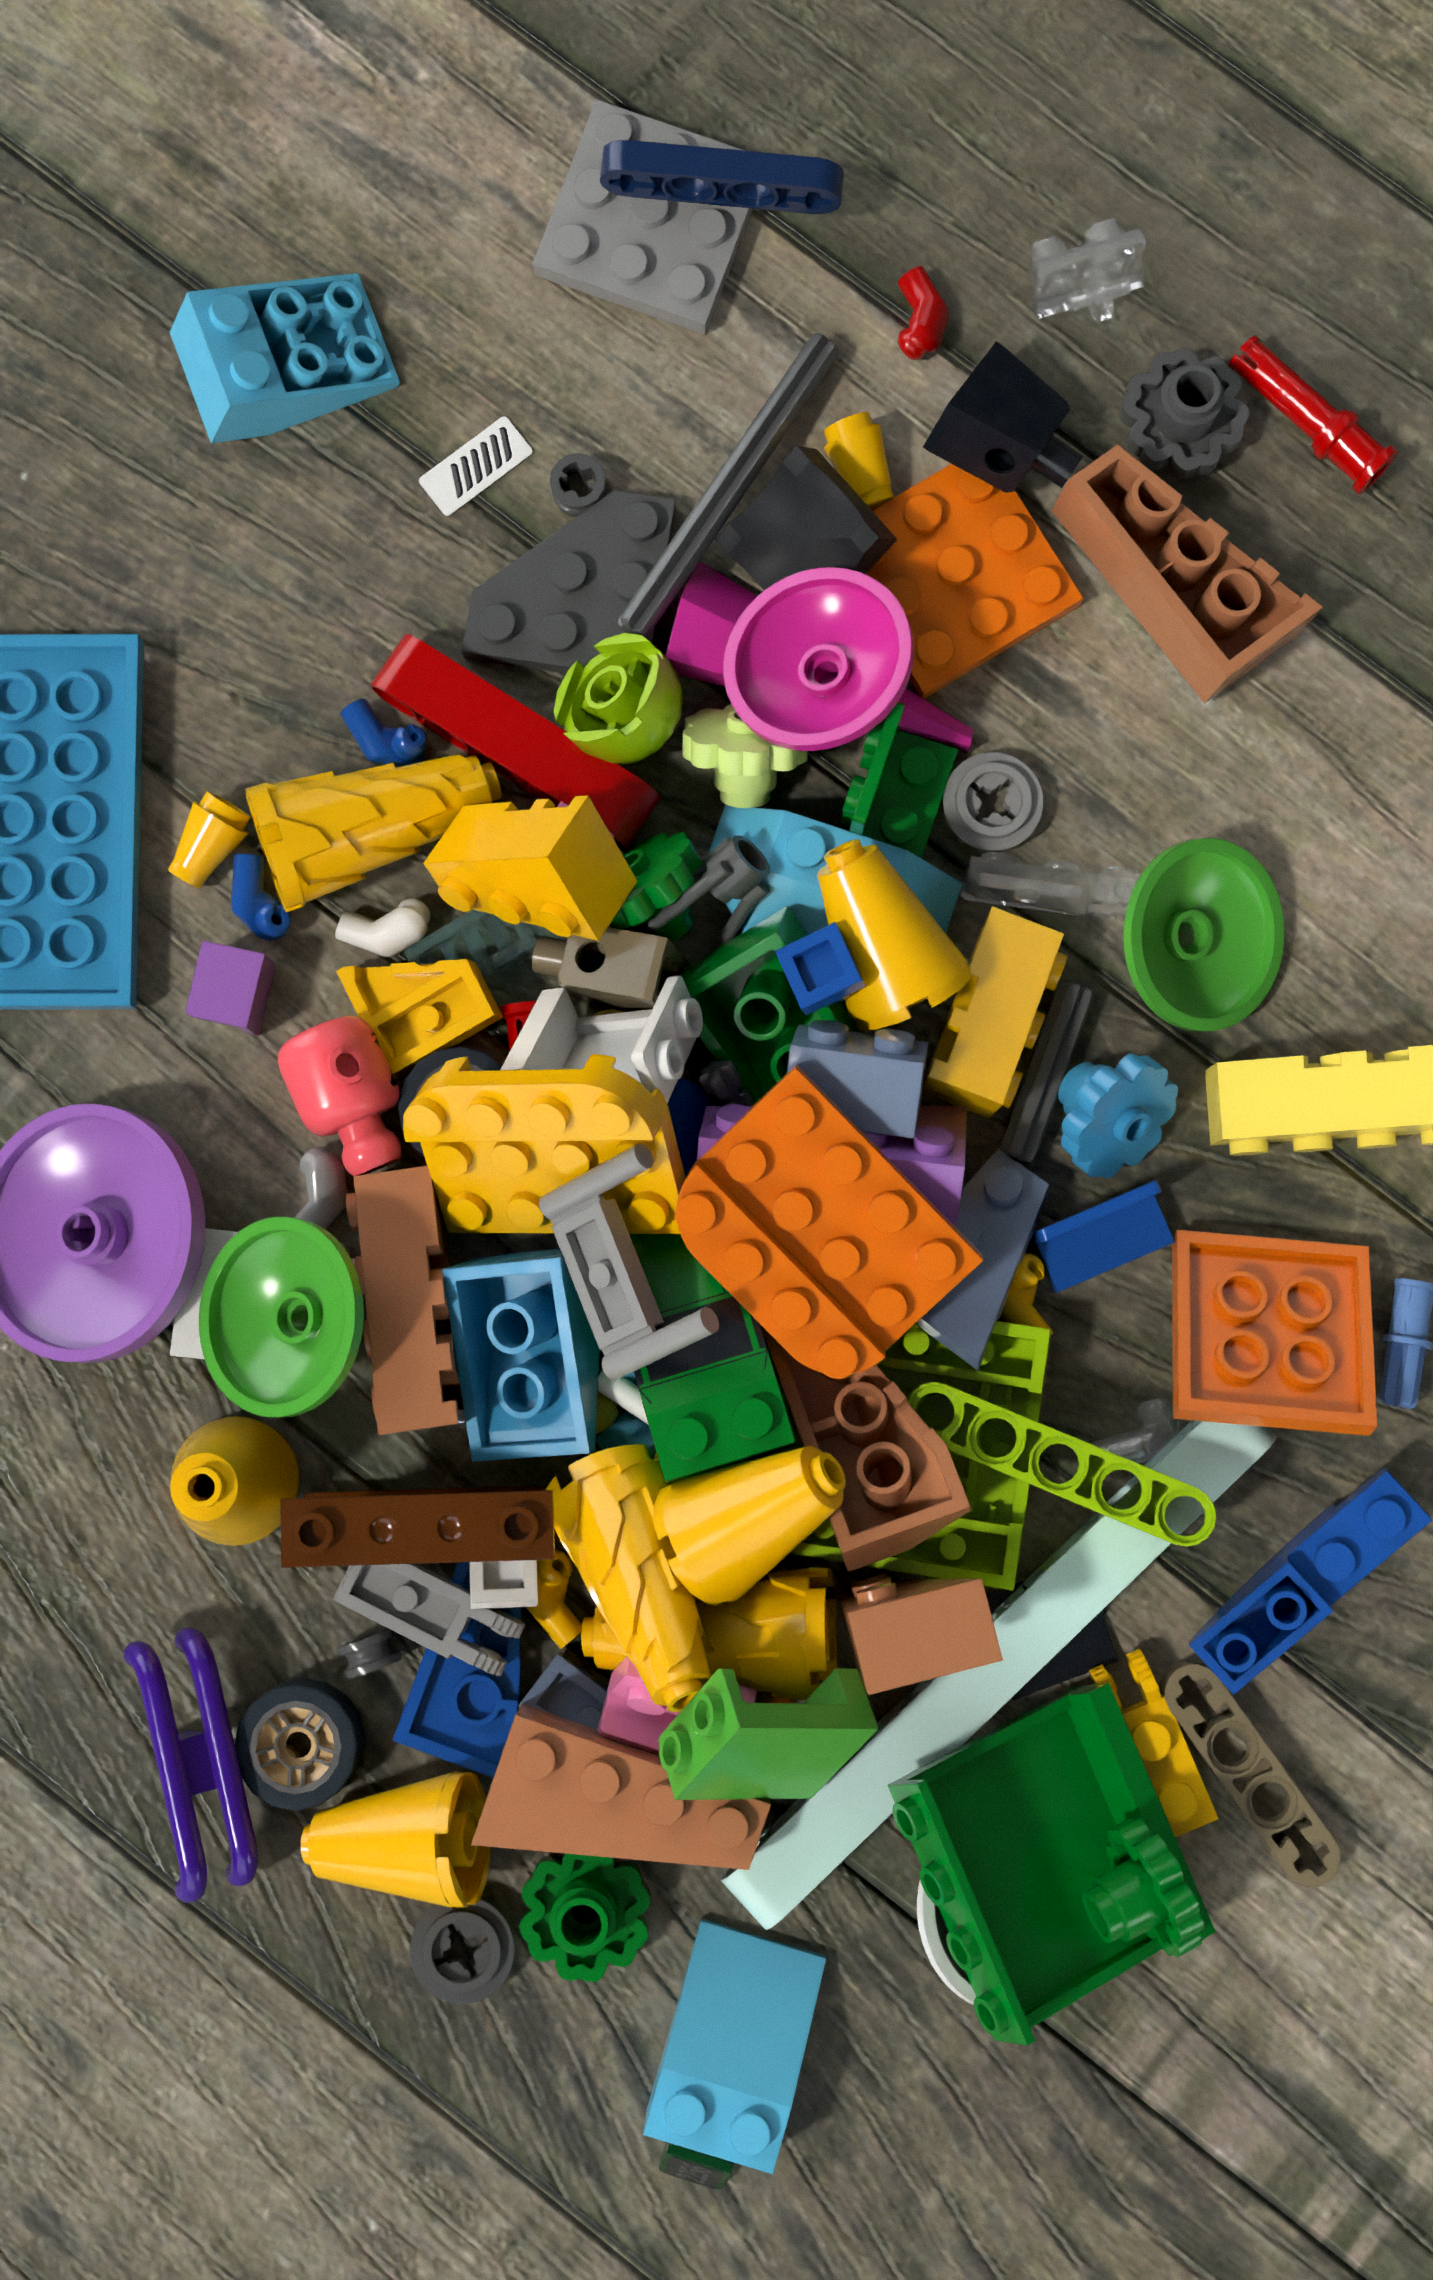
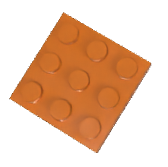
(968, 574)
(1272, 1333)

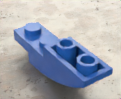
(1306, 1578)

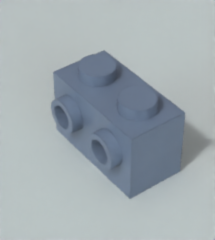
(866, 1075)

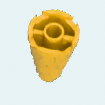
(334, 829)
(612, 1540)
(772, 1637)

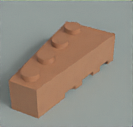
(1179, 574)

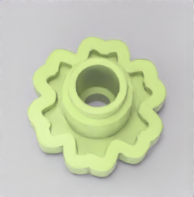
(741, 760)

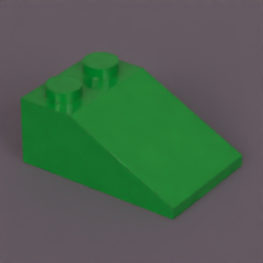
(750, 1004)

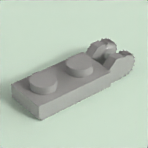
(425, 1610)

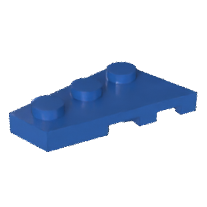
(460, 1708)

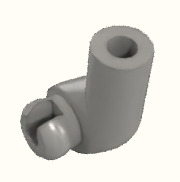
(325, 1186)

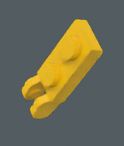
(1162, 1749)

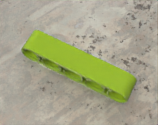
(1094, 1465)

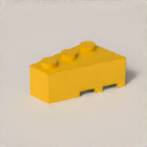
(995, 1014)

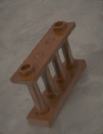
(419, 1526)

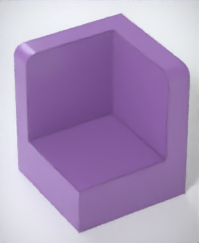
(231, 987)

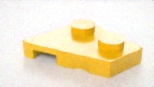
(420, 1006)

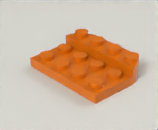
(818, 1231)

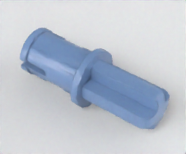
(1406, 1343)

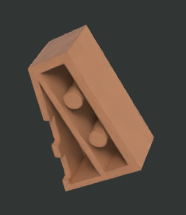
(917, 1629)

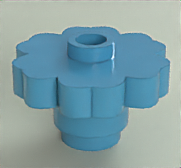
(1115, 1112)

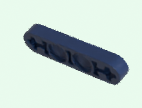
(721, 177)

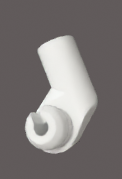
(389, 933)

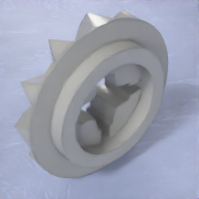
(987, 774)

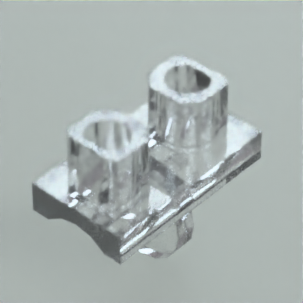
(1088, 274)

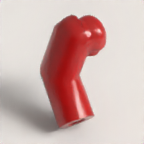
(928, 317)

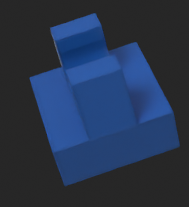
(820, 969)

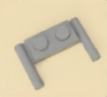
(610, 1273)

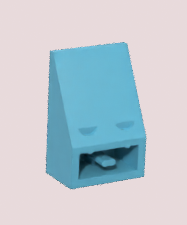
(280, 353)

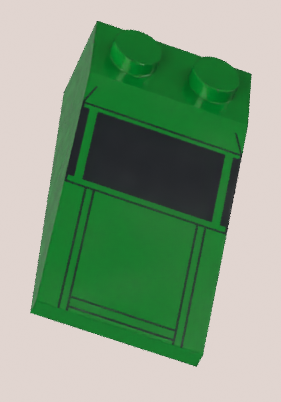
(718, 1395)

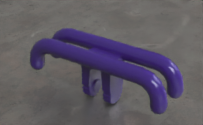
(196, 1763)

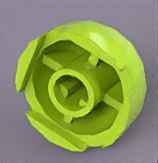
(620, 701)

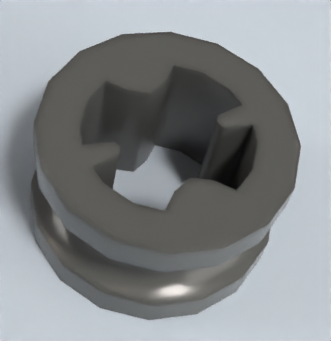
(587, 469)
(369, 1653)

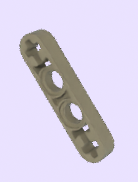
(1252, 1770)

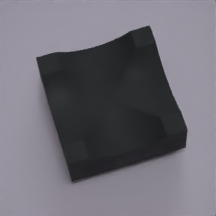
(805, 523)

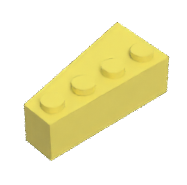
(1321, 1101)

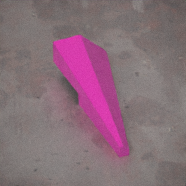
(702, 629)

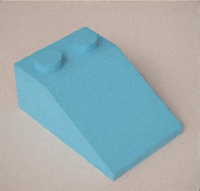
(735, 2046)

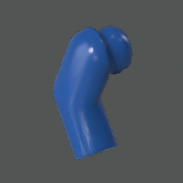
(381, 743)
(252, 903)

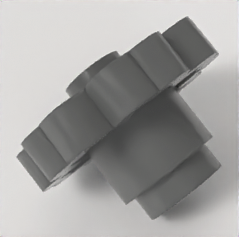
(1184, 413)

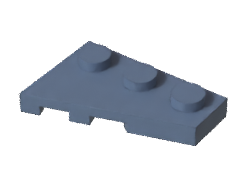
(998, 1218)

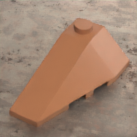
(893, 1464)

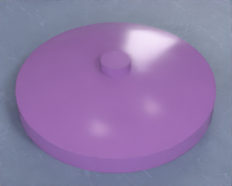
(95, 1233)

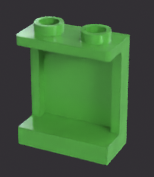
(764, 1750)

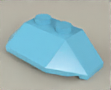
(795, 855)

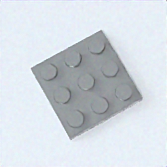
(639, 251)

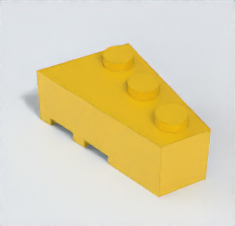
(534, 866)

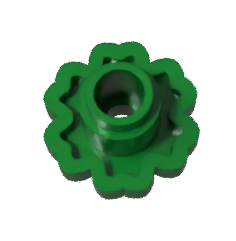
(662, 875)
(1143, 1892)
(579, 1944)

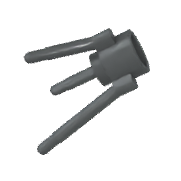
(730, 872)

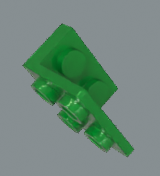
(901, 787)

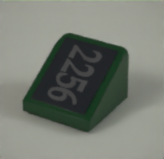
(695, 2166)

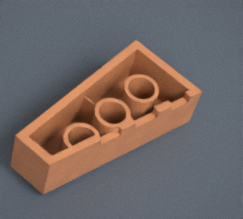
(405, 1300)
(598, 1797)

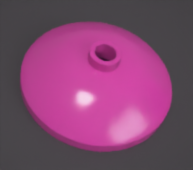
(804, 631)

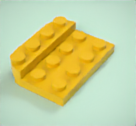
(518, 1134)

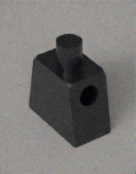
(1004, 425)

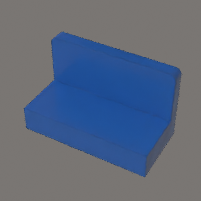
(1102, 1237)

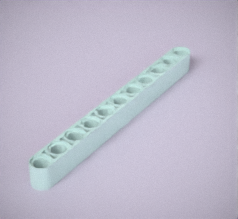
(949, 1709)

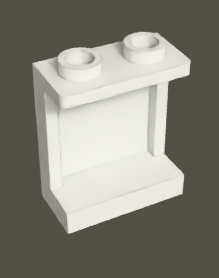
(647, 1043)

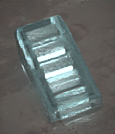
(466, 927)

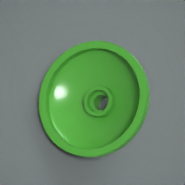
(1226, 928)
(258, 1313)

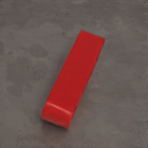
(509, 736)

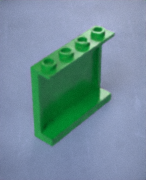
(1015, 1839)

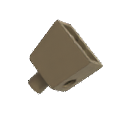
(616, 972)

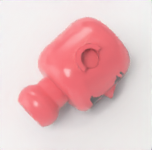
(342, 1089)

